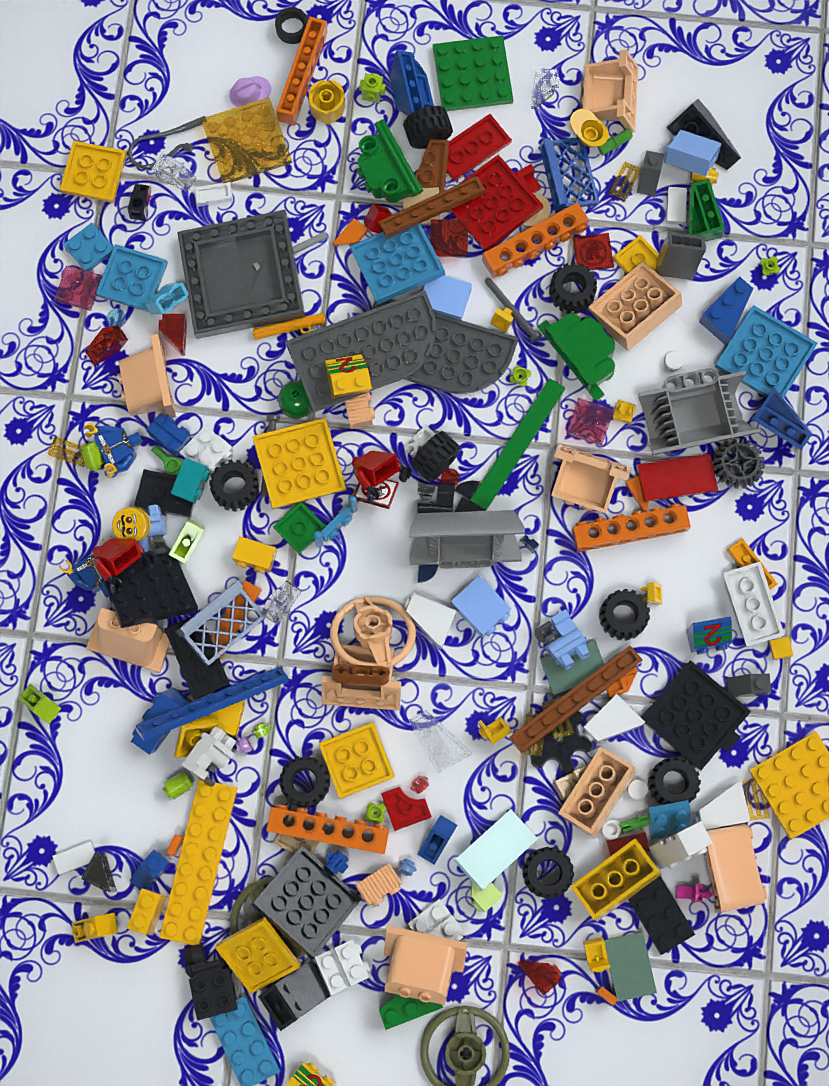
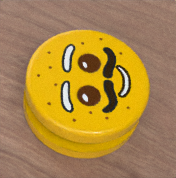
(131, 523)

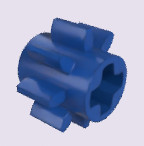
(336, 862)

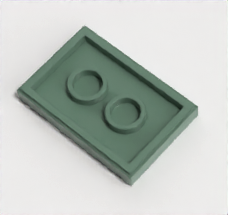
(565, 680)
(630, 966)

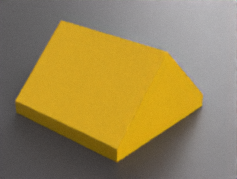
(191, 734)

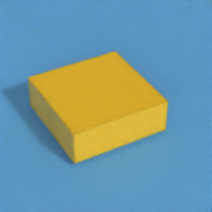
(780, 648)

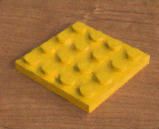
(299, 463)
(796, 784)

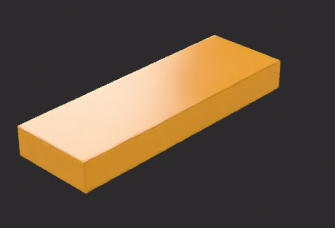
(744, 556)

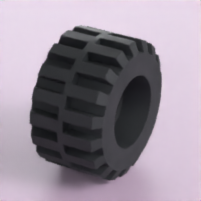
(427, 124)
(576, 274)
(435, 456)
(230, 471)
(631, 600)
(685, 770)
(290, 771)
(565, 867)

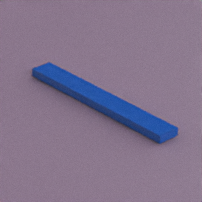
(211, 703)

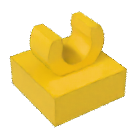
(502, 319)
(624, 412)
(654, 593)

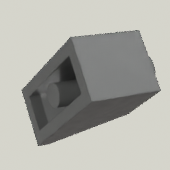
(650, 173)
(749, 685)

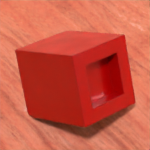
(527, 177)
(374, 215)

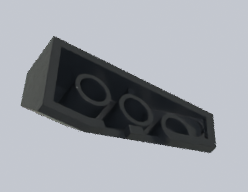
(700, 121)

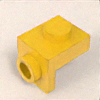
(495, 731)
(596, 954)

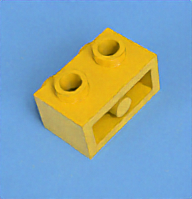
(254, 555)

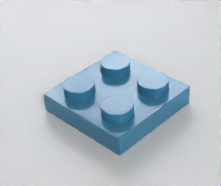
(89, 247)
(668, 819)

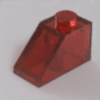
(174, 330)
(106, 344)
(541, 974)

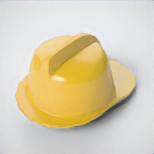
(588, 128)

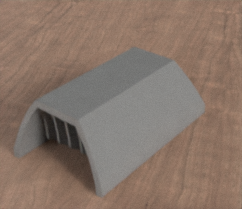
(694, 413)
(465, 538)

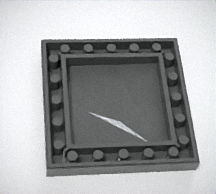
(223, 282)

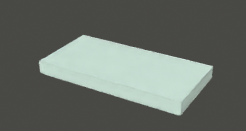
(495, 850)

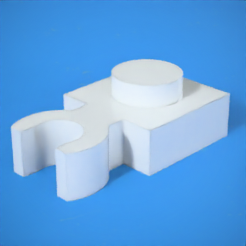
(419, 440)

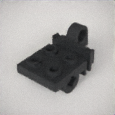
(212, 984)

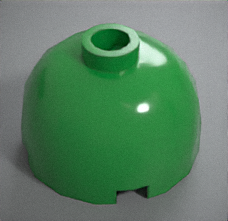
(293, 401)

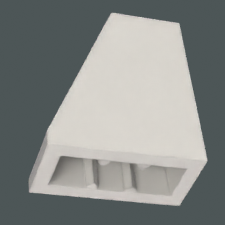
(431, 618)
(611, 721)
(725, 809)

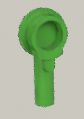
(171, 464)

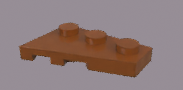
(434, 164)

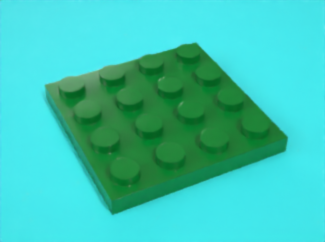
(472, 73)

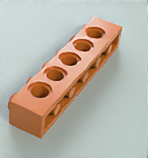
(302, 71)
(573, 214)
(679, 524)
(276, 825)

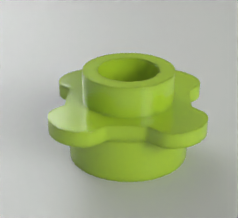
(766, 270)
(520, 371)
(261, 729)
(370, 813)

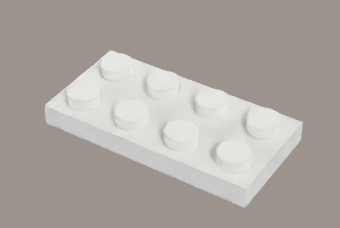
(753, 604)

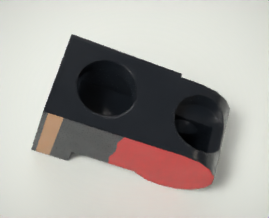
(139, 202)

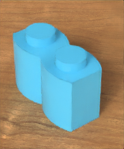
(166, 298)

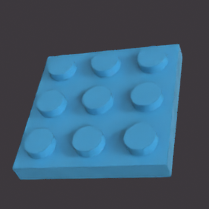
(131, 277)

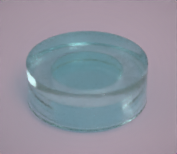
(116, 317)

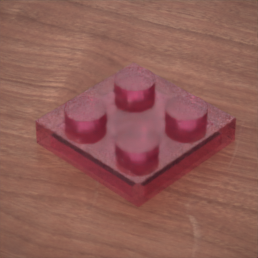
(78, 288)
(590, 421)

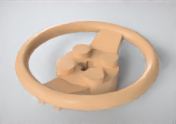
(375, 637)

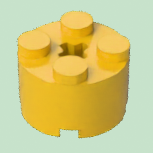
(326, 101)

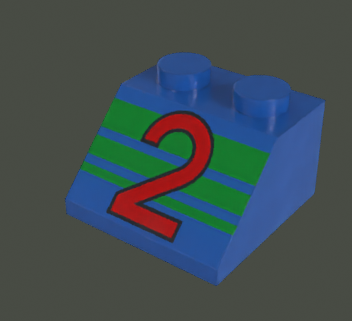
(710, 635)

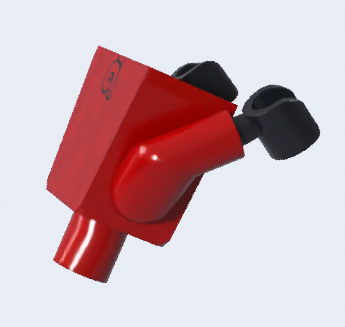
(376, 468)
(116, 556)

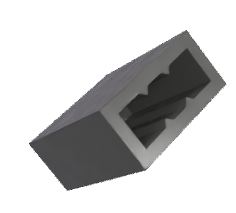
(680, 255)

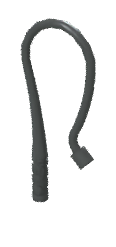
(189, 147)

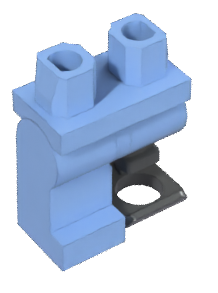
(157, 531)
(569, 641)

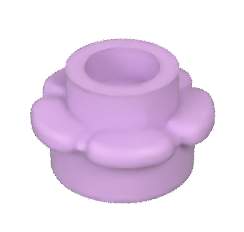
(244, 745)

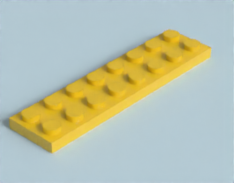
(198, 863)

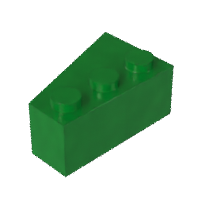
(703, 212)
(401, 1010)

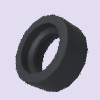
(287, 13)

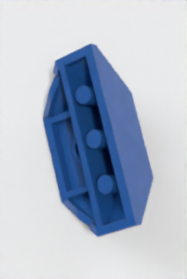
(409, 83)

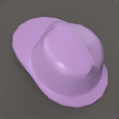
(249, 90)

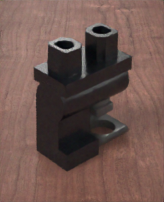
(444, 499)

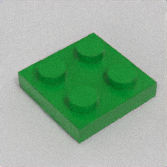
(299, 527)

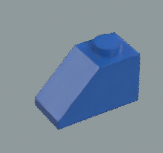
(437, 839)
(150, 870)

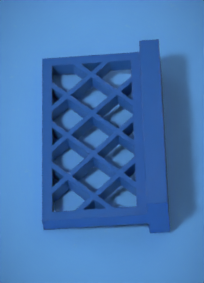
(554, 172)

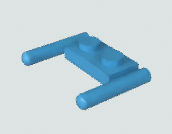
(340, 520)

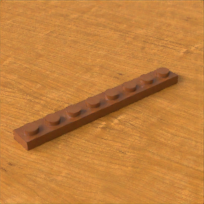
(575, 699)

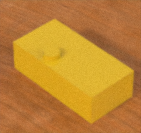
(616, 880)

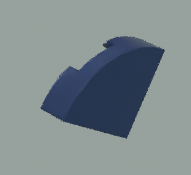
(531, 544)
(426, 572)

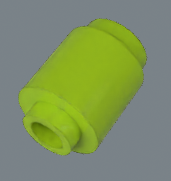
(92, 456)
(177, 785)

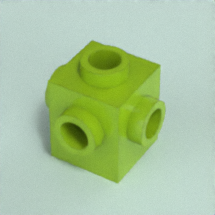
(372, 87)

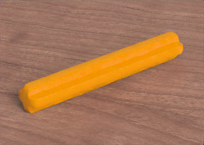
(288, 326)

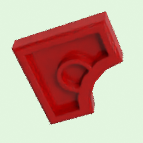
(404, 810)

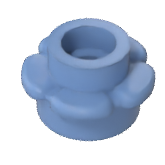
(406, 867)

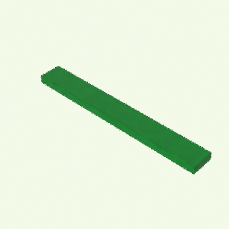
(517, 444)

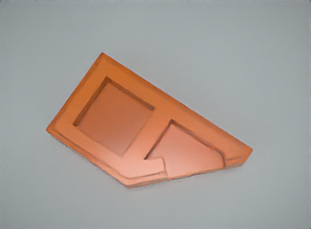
(351, 234)
(635, 489)
(622, 685)

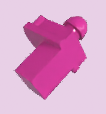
(694, 893)

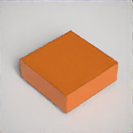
(175, 845)
(606, 995)

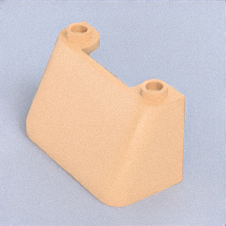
(734, 869)

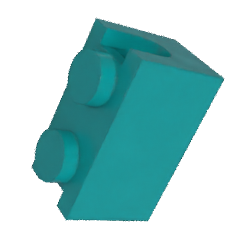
(190, 480)

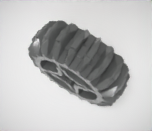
(740, 478)

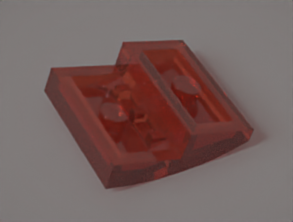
(449, 237)

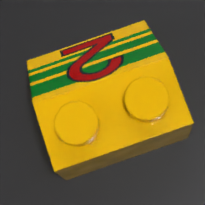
(347, 376)
(308, 1076)

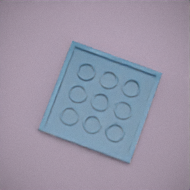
(397, 263)
(767, 352)

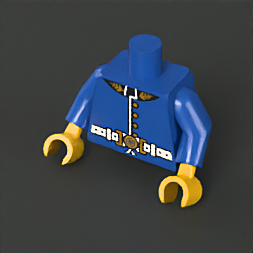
(115, 447)
(86, 575)

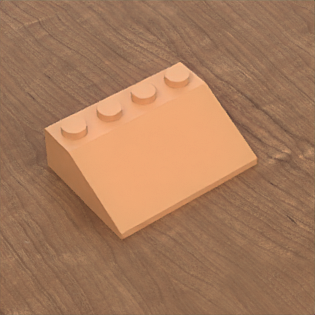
(636, 305)

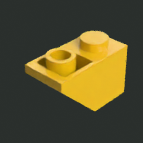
(94, 927)

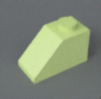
(486, 898)

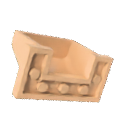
(612, 90)
(146, 381)
(587, 479)
(138, 644)
(361, 695)
(422, 964)

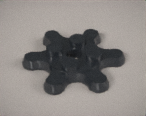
(563, 752)

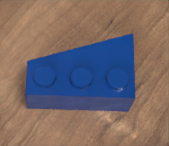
(726, 311)
(782, 420)
(163, 703)

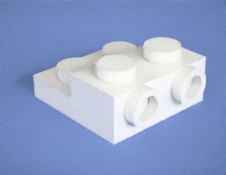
(207, 449)
(438, 922)
(342, 967)

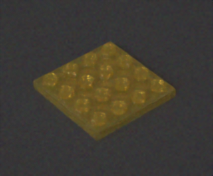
(246, 141)

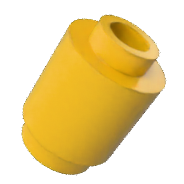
(712, 175)

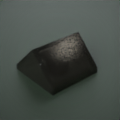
(99, 873)

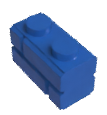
(168, 434)

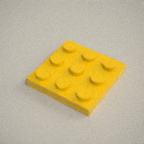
(93, 171)
(356, 760)
(257, 955)

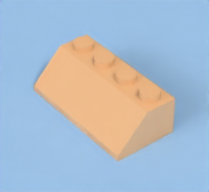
(597, 792)

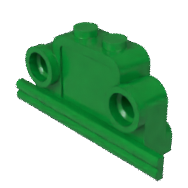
(385, 167)
(583, 349)

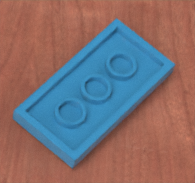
(245, 1044)

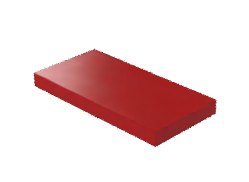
(475, 146)
(677, 478)

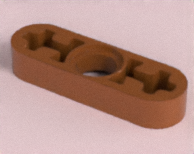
(373, 674)

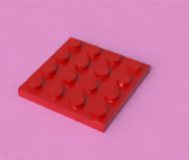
(501, 208)

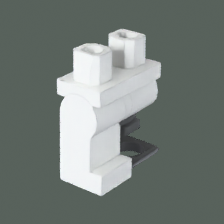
(209, 753)

